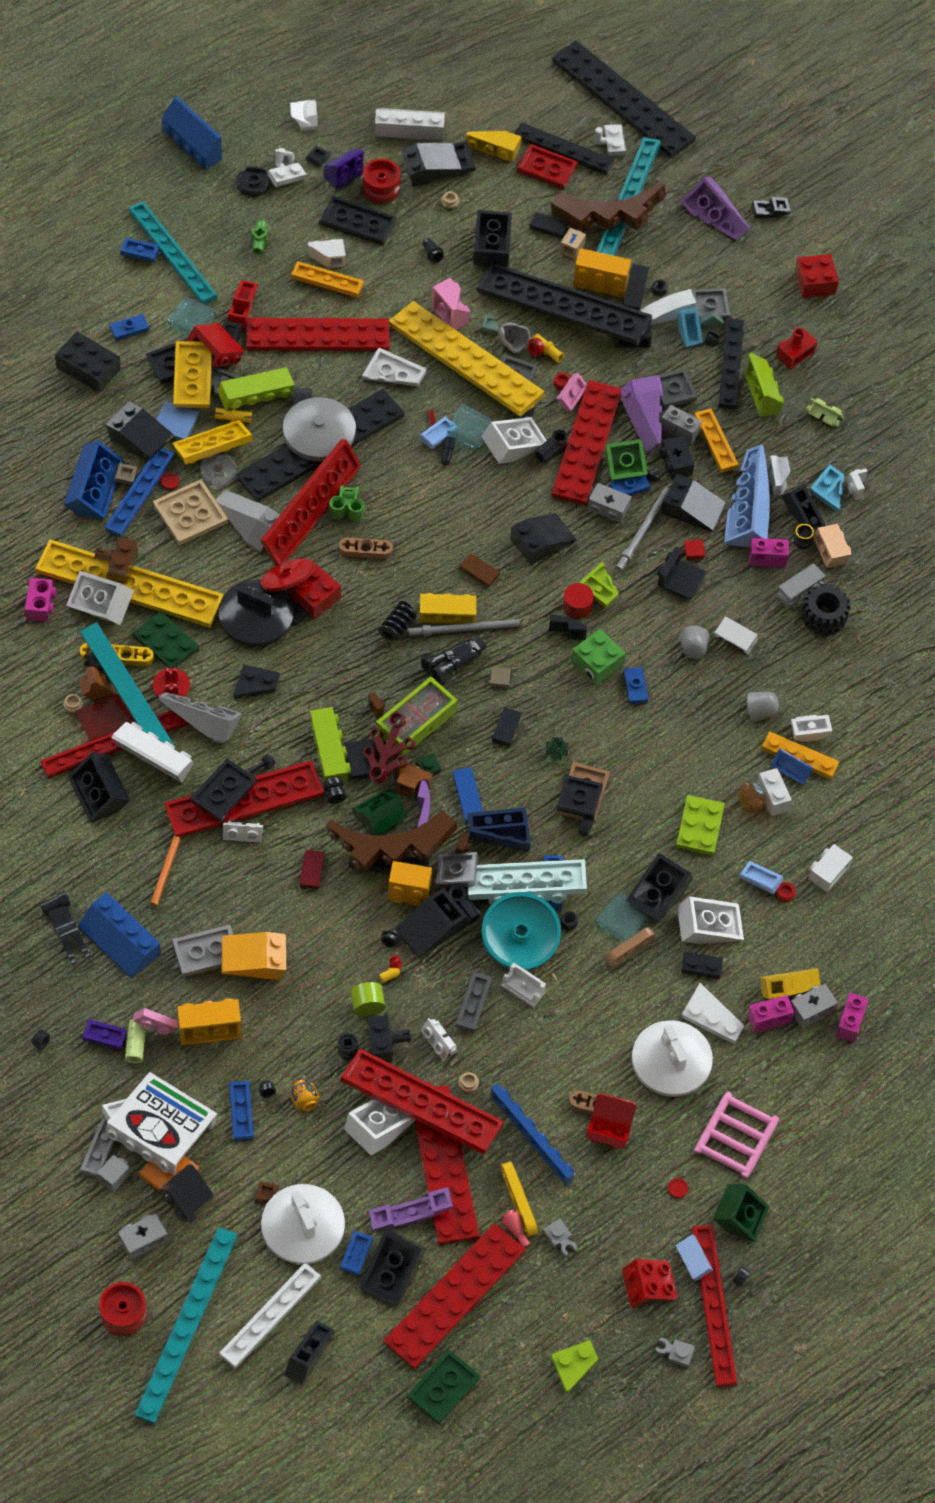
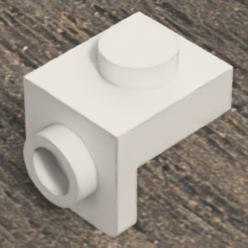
(855, 483)

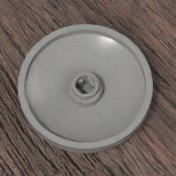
(317, 426)

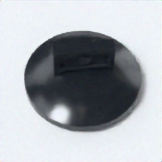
(255, 614)

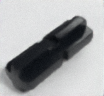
(447, 451)

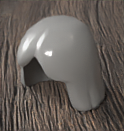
(518, 333)
(694, 641)
(762, 705)

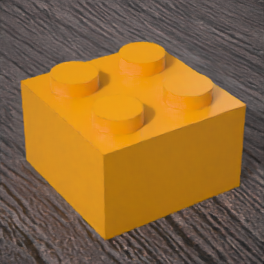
(409, 883)

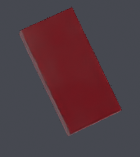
(312, 869)

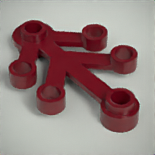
(387, 750)

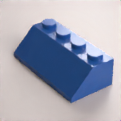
(192, 134)
(93, 481)
(119, 935)

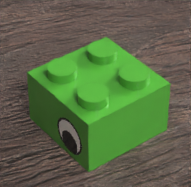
(598, 657)

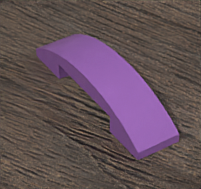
(423, 800)
(411, 1212)

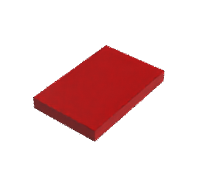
(547, 166)

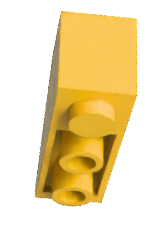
(497, 143)
(789, 983)

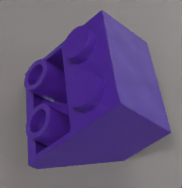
(344, 168)

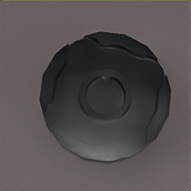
(253, 181)

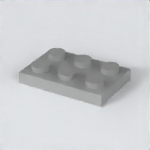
(200, 950)

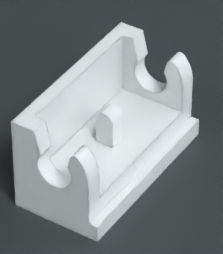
(736, 634)
(523, 985)

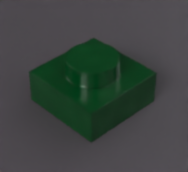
(429, 763)

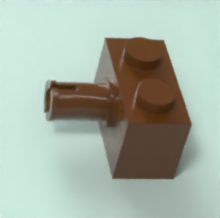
(121, 559)

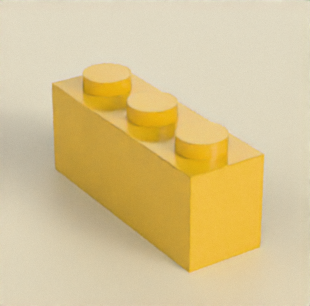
(447, 608)

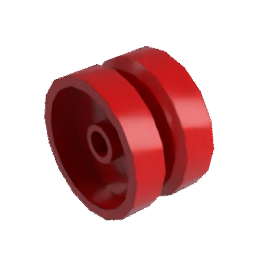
(381, 180)
(122, 1308)

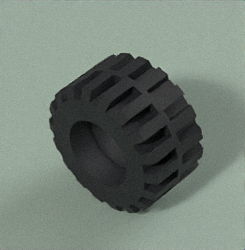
(827, 597)

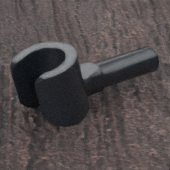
(653, 474)
(267, 760)

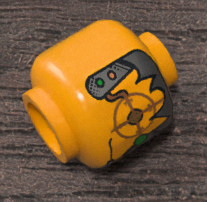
(304, 1095)

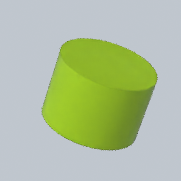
(368, 999)

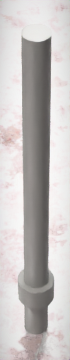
(627, 554)
(427, 630)

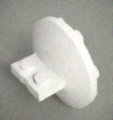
(672, 1058)
(302, 1224)

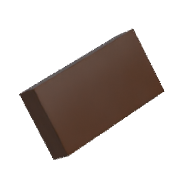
(479, 570)

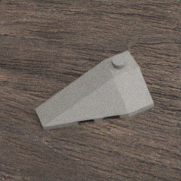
(247, 517)
(213, 722)

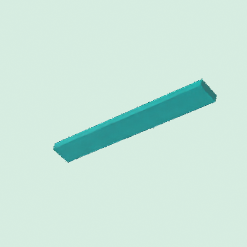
(173, 253)
(123, 682)

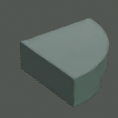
(711, 320)
(489, 325)

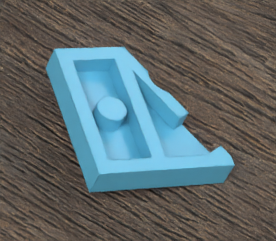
(829, 487)

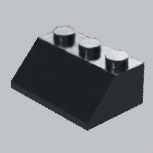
(98, 787)

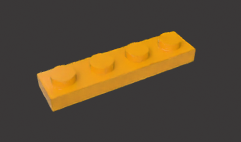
(327, 279)
(716, 441)
(822, 764)

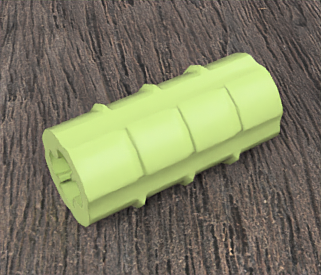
(135, 1043)

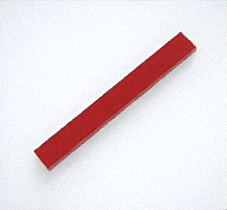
(73, 757)
(715, 1312)

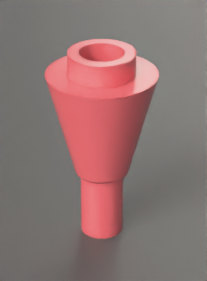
(514, 1224)

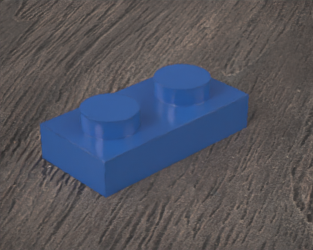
(139, 250)

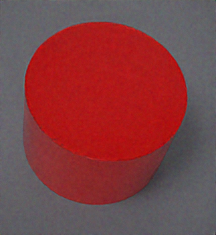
(578, 600)

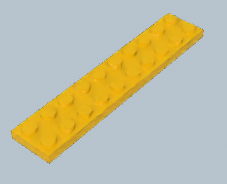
(466, 358)
(150, 588)

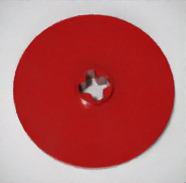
(287, 574)

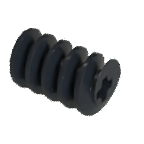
(397, 621)

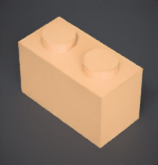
(832, 545)

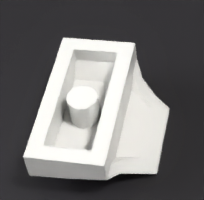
(305, 114)
(779, 472)
(811, 728)

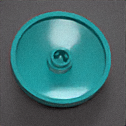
(521, 931)

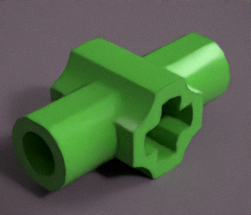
(259, 237)

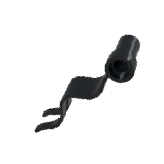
(64, 923)

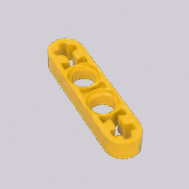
(119, 649)
(519, 1198)

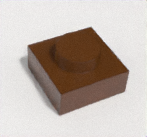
(376, 705)
(464, 844)

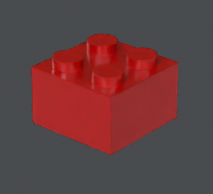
(816, 275)
(316, 592)

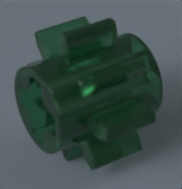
(557, 748)

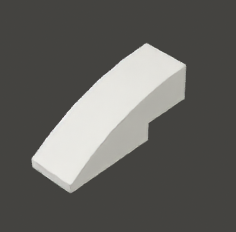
(670, 306)

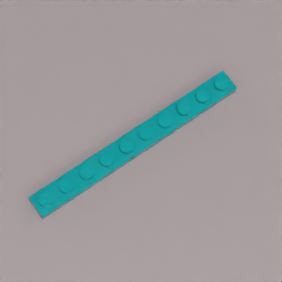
(632, 187)
(186, 1326)

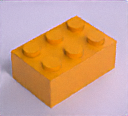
(601, 273)
(209, 1022)

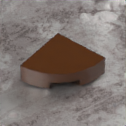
(265, 1192)

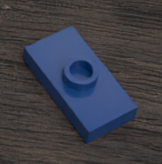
(129, 327)
(631, 485)
(635, 685)
(792, 766)
(356, 1253)

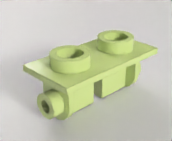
(831, 414)

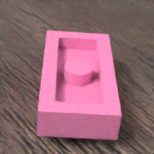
(572, 392)
(155, 1021)

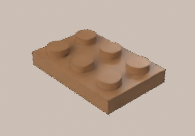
(592, 774)

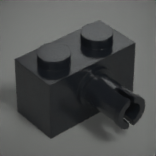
(382, 1038)

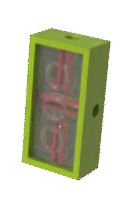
(424, 712)

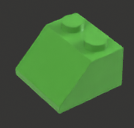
(625, 459)

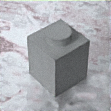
(113, 1173)

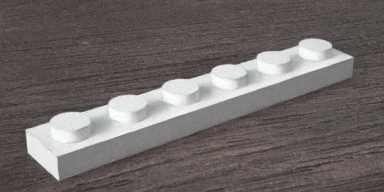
(270, 1315)

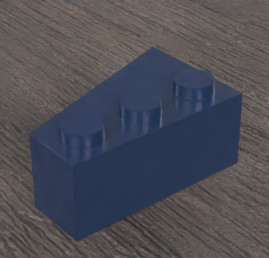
(500, 828)

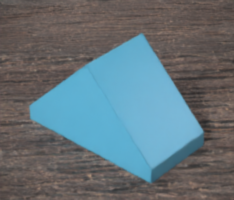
(690, 327)

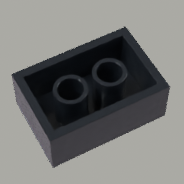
(492, 238)
(87, 362)

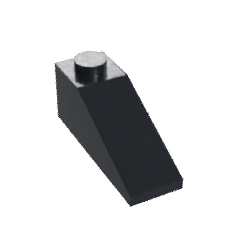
(803, 507)
(308, 1352)

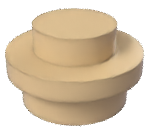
(450, 200)
(72, 703)
(468, 1082)

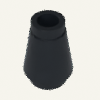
(432, 250)

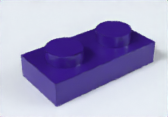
(105, 1034)

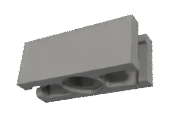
(798, 586)

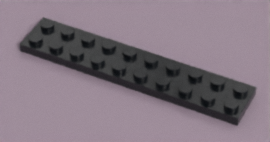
(623, 98)
(564, 303)
(285, 466)

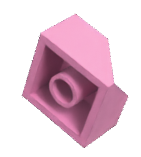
(448, 306)

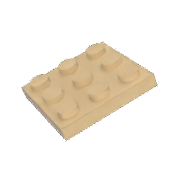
(190, 512)

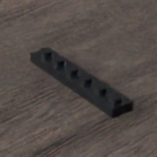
(560, 146)
(731, 363)

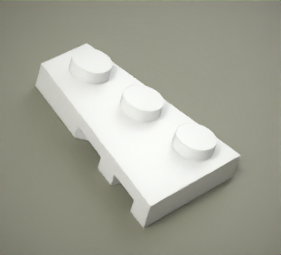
(393, 369)
(712, 1015)

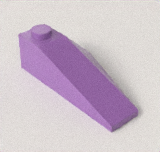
(715, 208)
(643, 406)

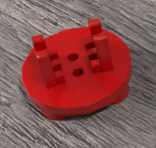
(171, 681)

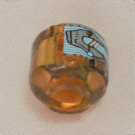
(751, 796)

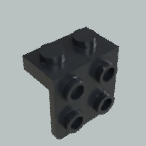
(679, 575)
(186, 1193)

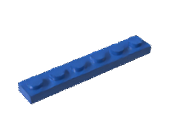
(139, 493)
(528, 1130)

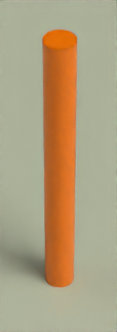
(165, 871)

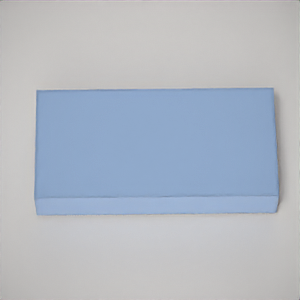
(436, 434)
(761, 877)
(694, 1257)

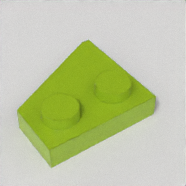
(601, 585)
(574, 1363)

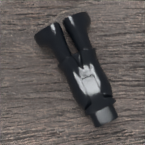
(454, 658)

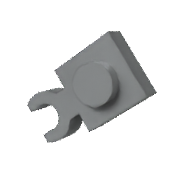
(559, 1236)
(679, 1352)

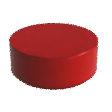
(535, 347)
(561, 380)
(785, 892)

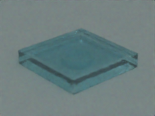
(190, 314)
(469, 426)
(621, 918)

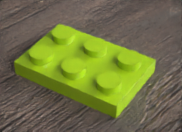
(700, 825)

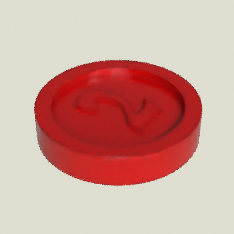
(170, 481)
(678, 1188)

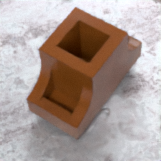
(96, 684)
(410, 779)

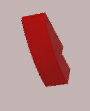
(243, 303)

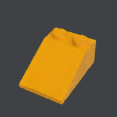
(254, 955)

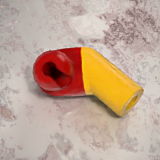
(393, 970)

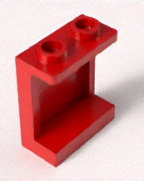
(219, 342)

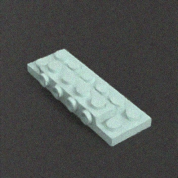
(544, 879)

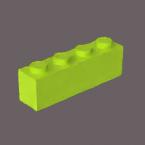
(256, 388)
(328, 744)

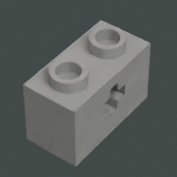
(679, 423)
(609, 503)
(821, 1004)
(136, 1244)

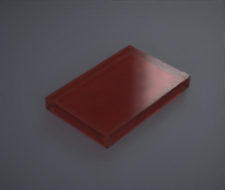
(103, 717)

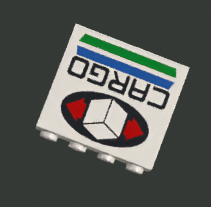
(160, 1122)

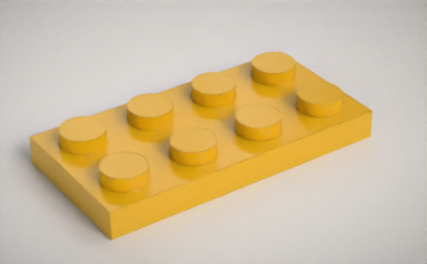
(192, 375)
(212, 442)

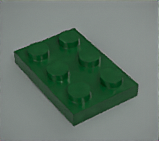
(166, 640)
(443, 1386)

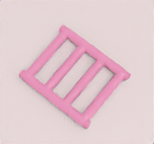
(711, 1132)

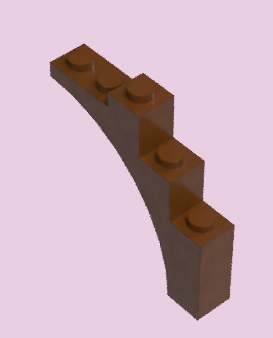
(609, 214)
(367, 849)

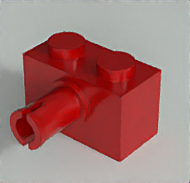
(796, 348)

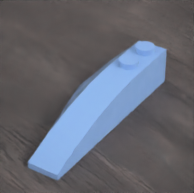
(751, 502)

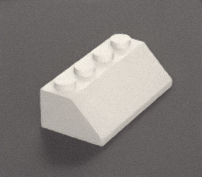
(409, 124)
(152, 751)

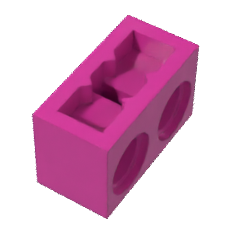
(768, 552)
(36, 599)
(770, 1014)
(852, 1017)

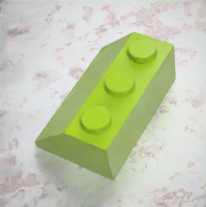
(762, 386)

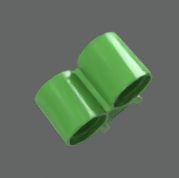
(346, 504)

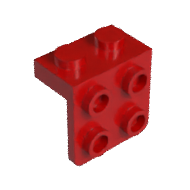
(611, 1121)
(648, 1281)

